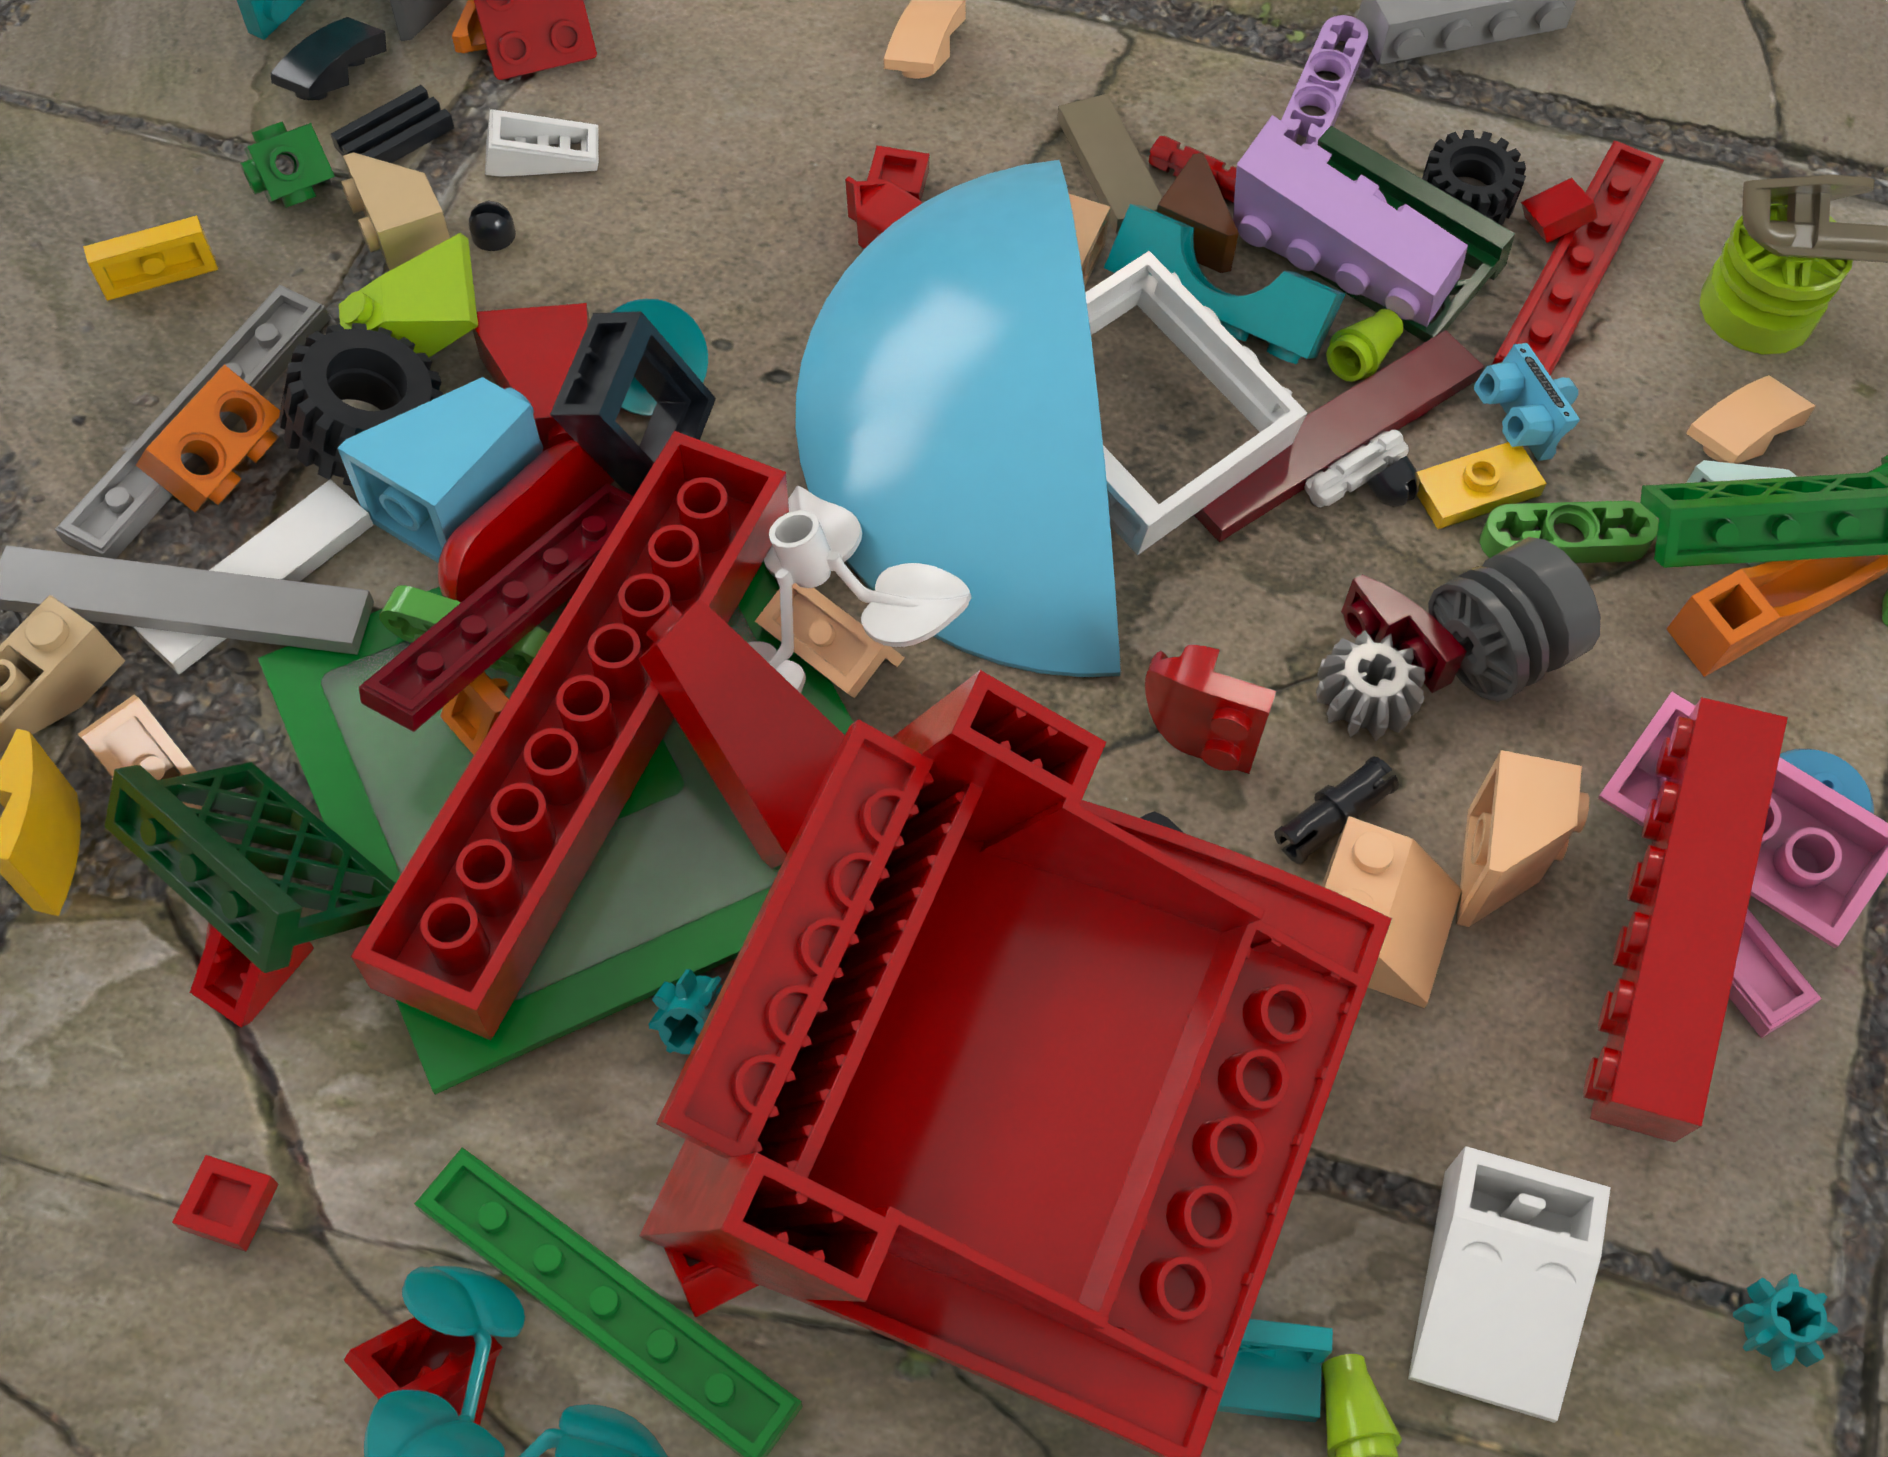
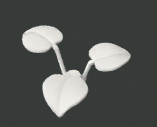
(817, 538)

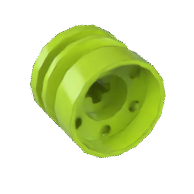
(1767, 299)

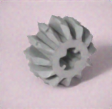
(1370, 685)

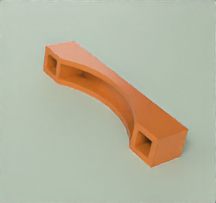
(1763, 603)

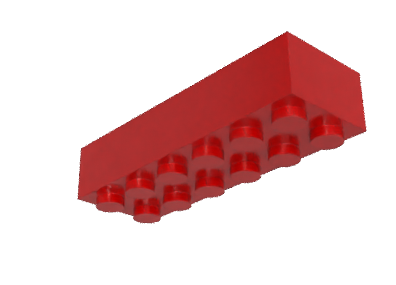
(1687, 921)

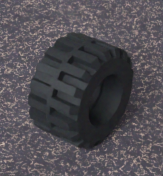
(349, 367)

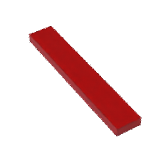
(1583, 256)

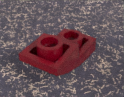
(1385, 611)

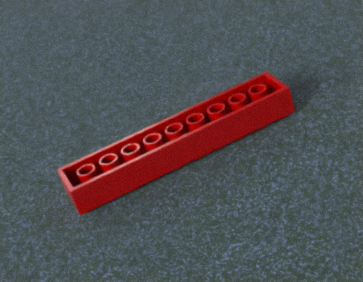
(567, 744)

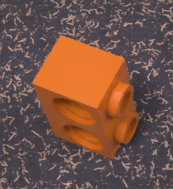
(201, 432)

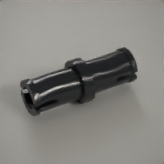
(1333, 807)

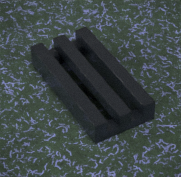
(388, 125)

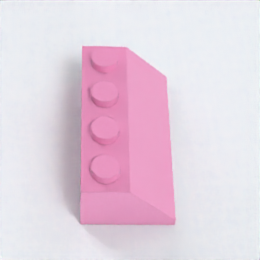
(1817, 847)

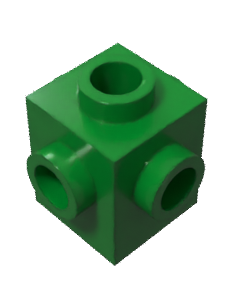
(304, 152)

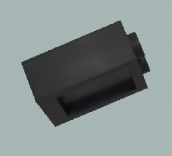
(592, 394)

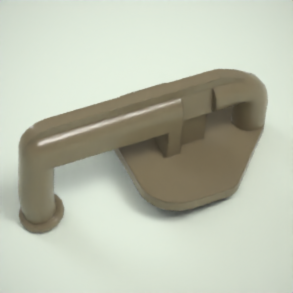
(1807, 226)

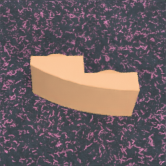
(923, 37)
(1749, 419)

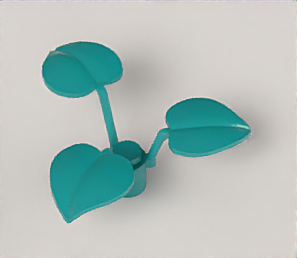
(425, 1425)

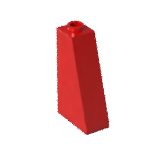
(744, 722)

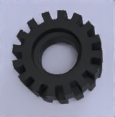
(1482, 161)

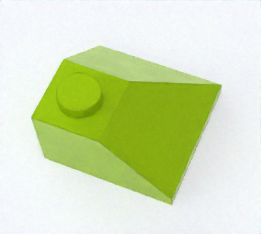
(422, 299)

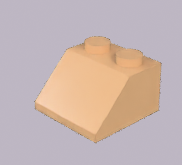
(1517, 830)
(1407, 885)

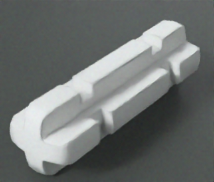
(1356, 468)

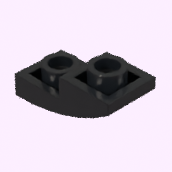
(323, 58)

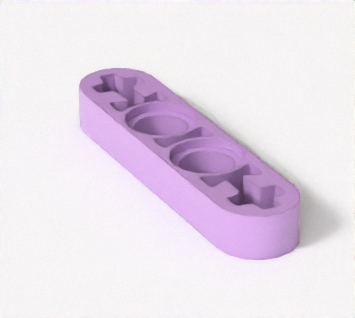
(1325, 93)

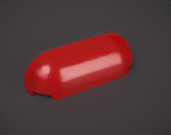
(517, 517)

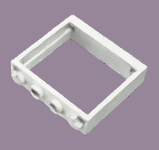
(1225, 363)

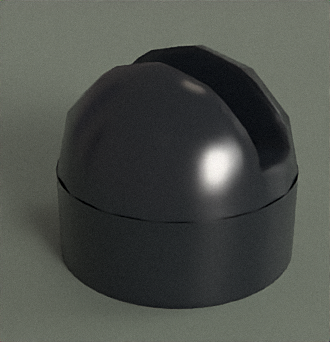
(491, 226)
(1396, 483)

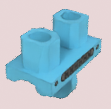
(1534, 403)

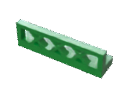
(1769, 519)

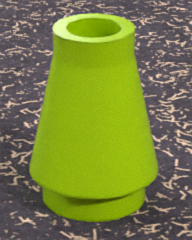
(1361, 347)
(1355, 1411)

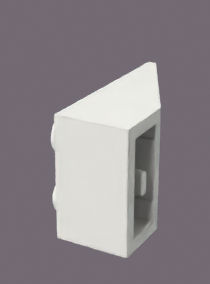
(1508, 1282)

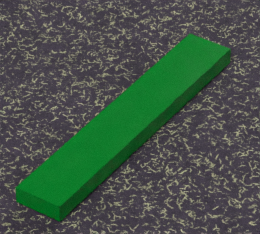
(610, 1307)

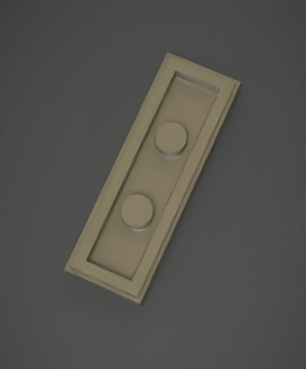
(1108, 156)

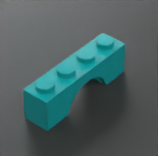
(1288, 313)

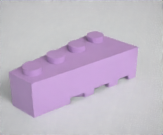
(1342, 227)

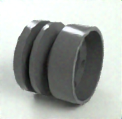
(1518, 617)

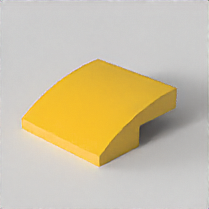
(37, 826)

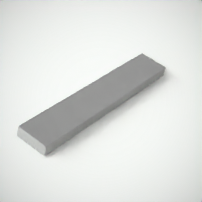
(129, 497)
(187, 599)

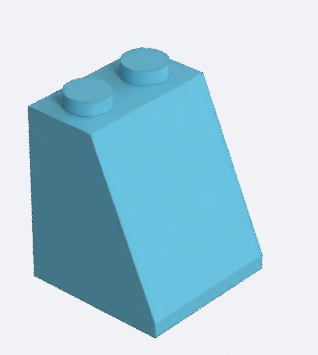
(441, 461)

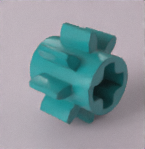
(684, 1010)
(1771, 1333)

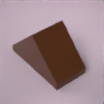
(1199, 203)

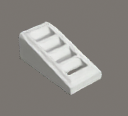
(521, 142)

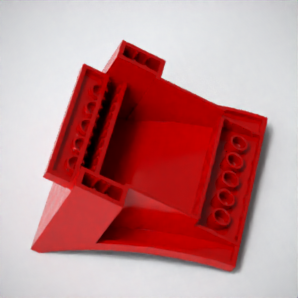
(1017, 1071)

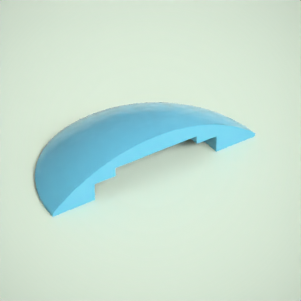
(965, 419)

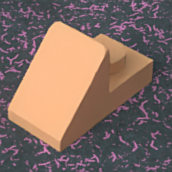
(134, 737)

